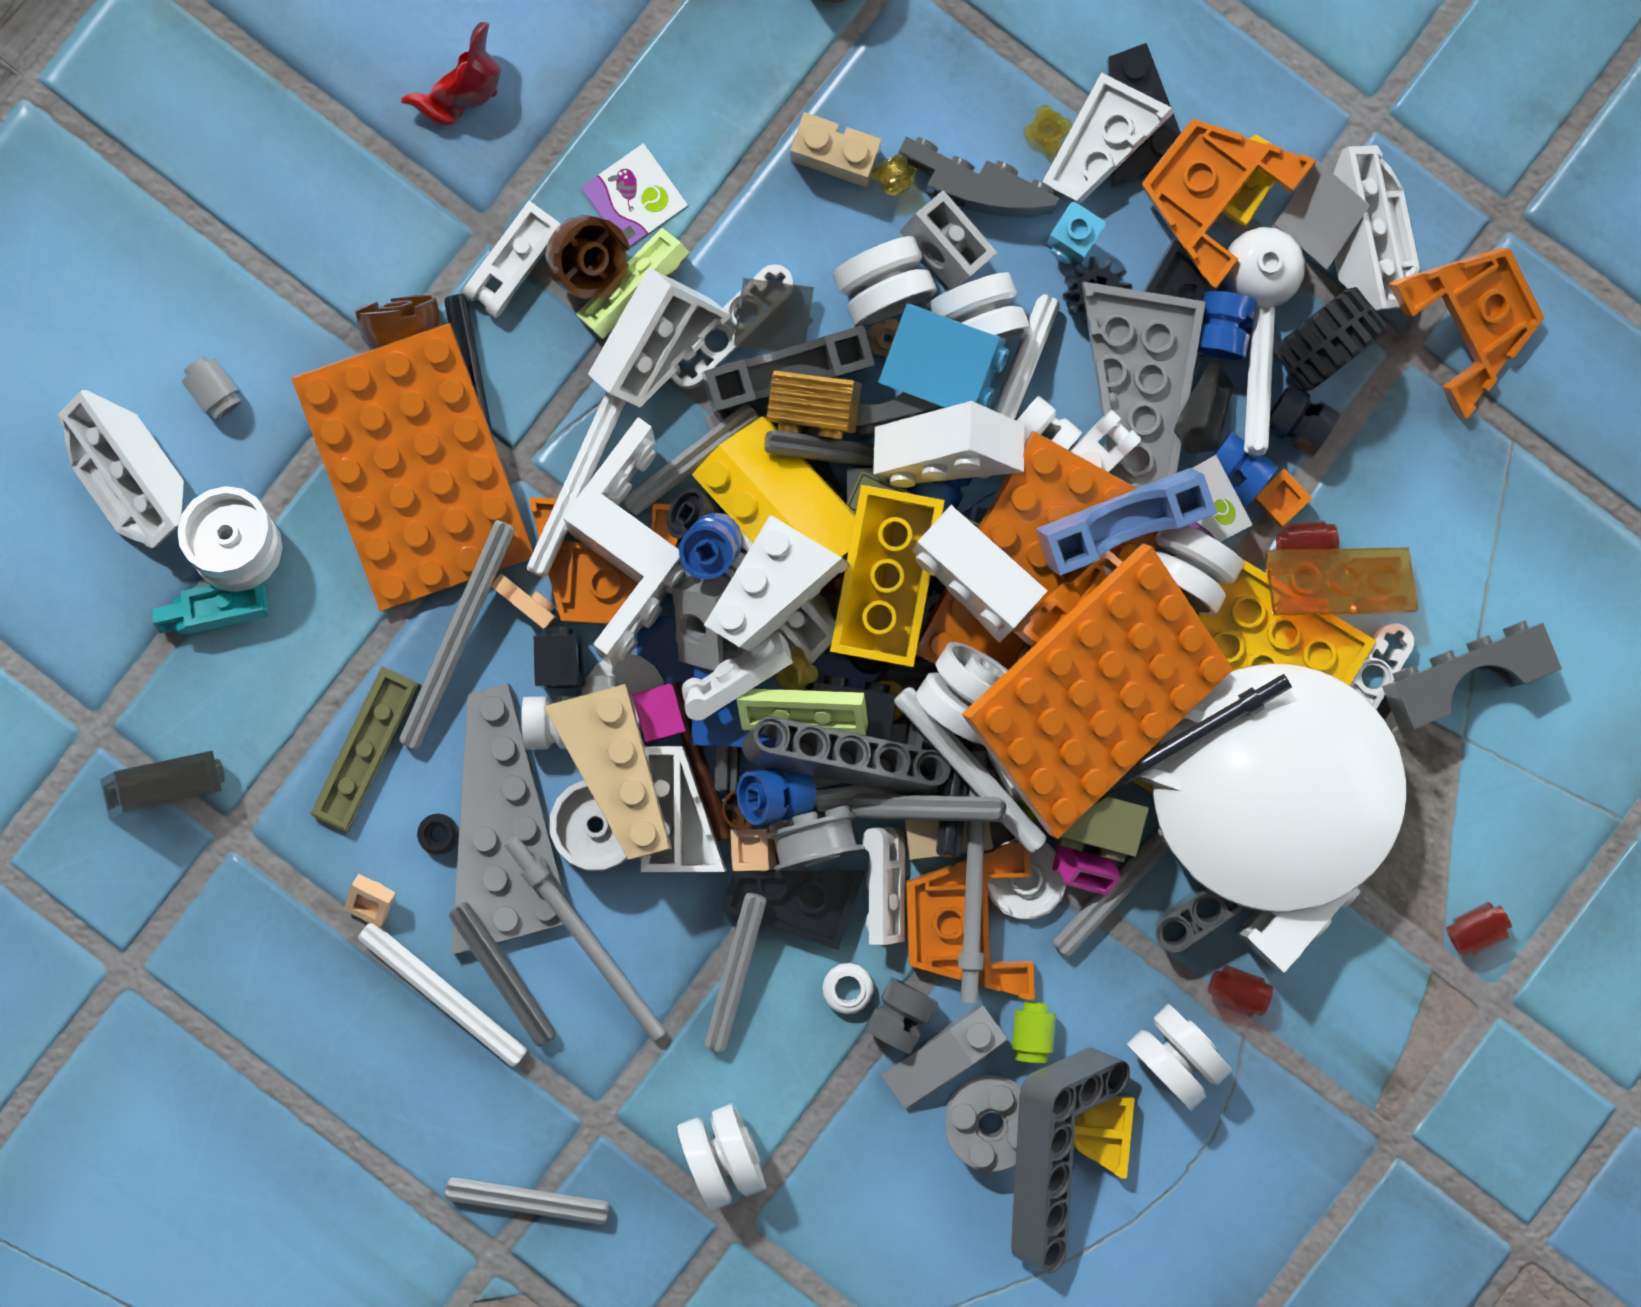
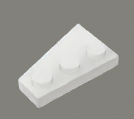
(1104, 136)

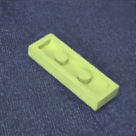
(661, 254)
(821, 708)

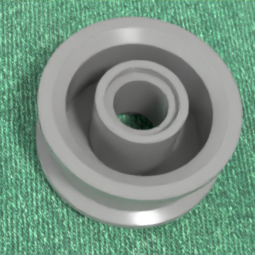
(814, 838)
(962, 1115)

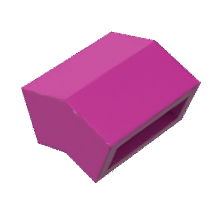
(1101, 871)

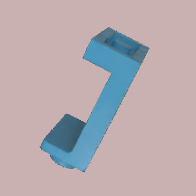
(943, 359)

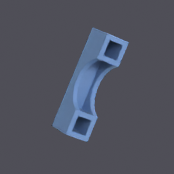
(1148, 509)

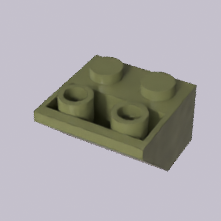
(1109, 825)

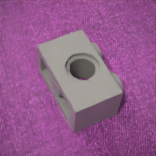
(948, 241)
(693, 604)

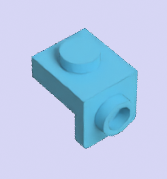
(1075, 234)

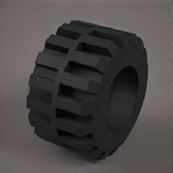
(1330, 338)

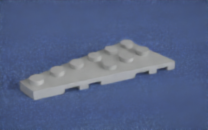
(1143, 371)
(496, 805)

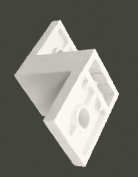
(625, 541)

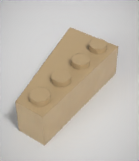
(612, 760)

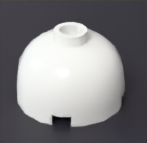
(1267, 267)

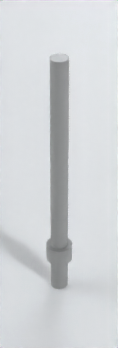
(536, 875)
(971, 958)

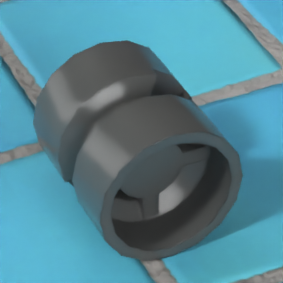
(901, 1015)

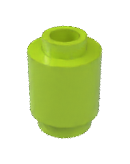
(1033, 1032)

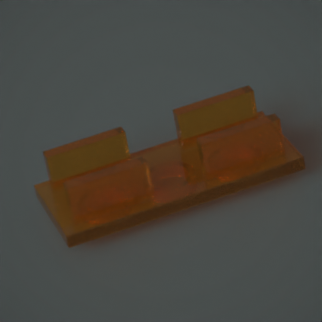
(1341, 581)

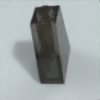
(162, 784)

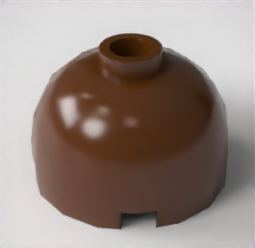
(587, 256)
(397, 319)

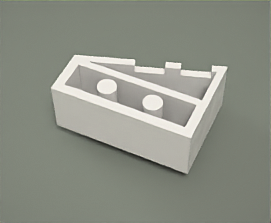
(949, 446)
(977, 573)
(772, 583)
(684, 816)
(1284, 935)

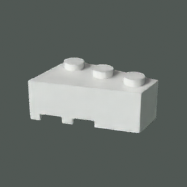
(653, 336)

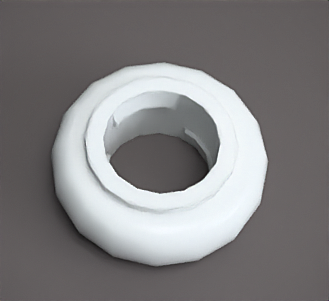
(850, 1006)

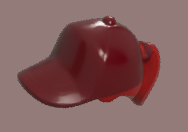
(464, 87)

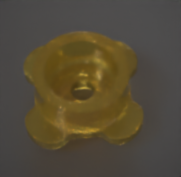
(1047, 117)
(894, 175)
(797, 674)

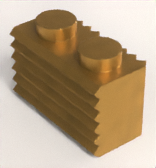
(814, 403)

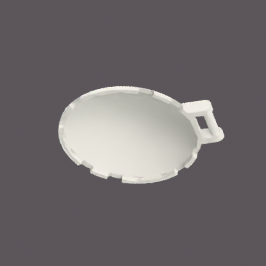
(1286, 800)

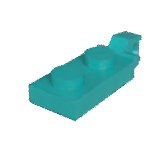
(210, 608)

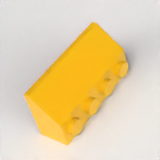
(760, 484)
(884, 586)

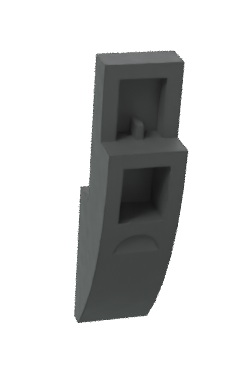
(992, 191)

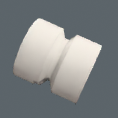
(1041, 418)
(537, 727)

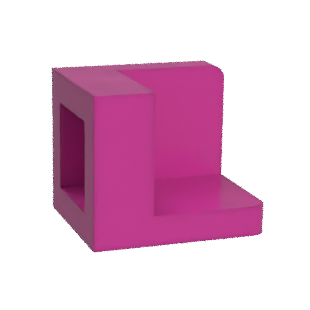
(659, 713)

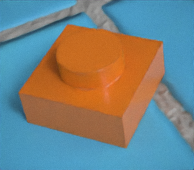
(1282, 498)

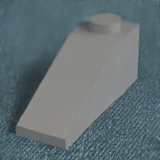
(944, 1055)

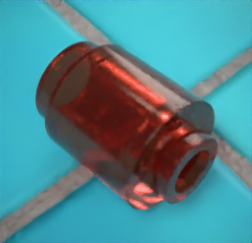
(1308, 536)
(1479, 929)
(1240, 991)

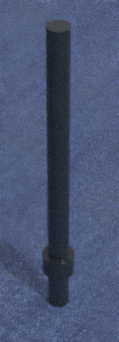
(1249, 703)

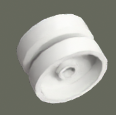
(884, 281)
(981, 304)
(230, 539)
(1198, 566)
(960, 682)
(572, 835)
(1180, 1056)
(717, 1158)

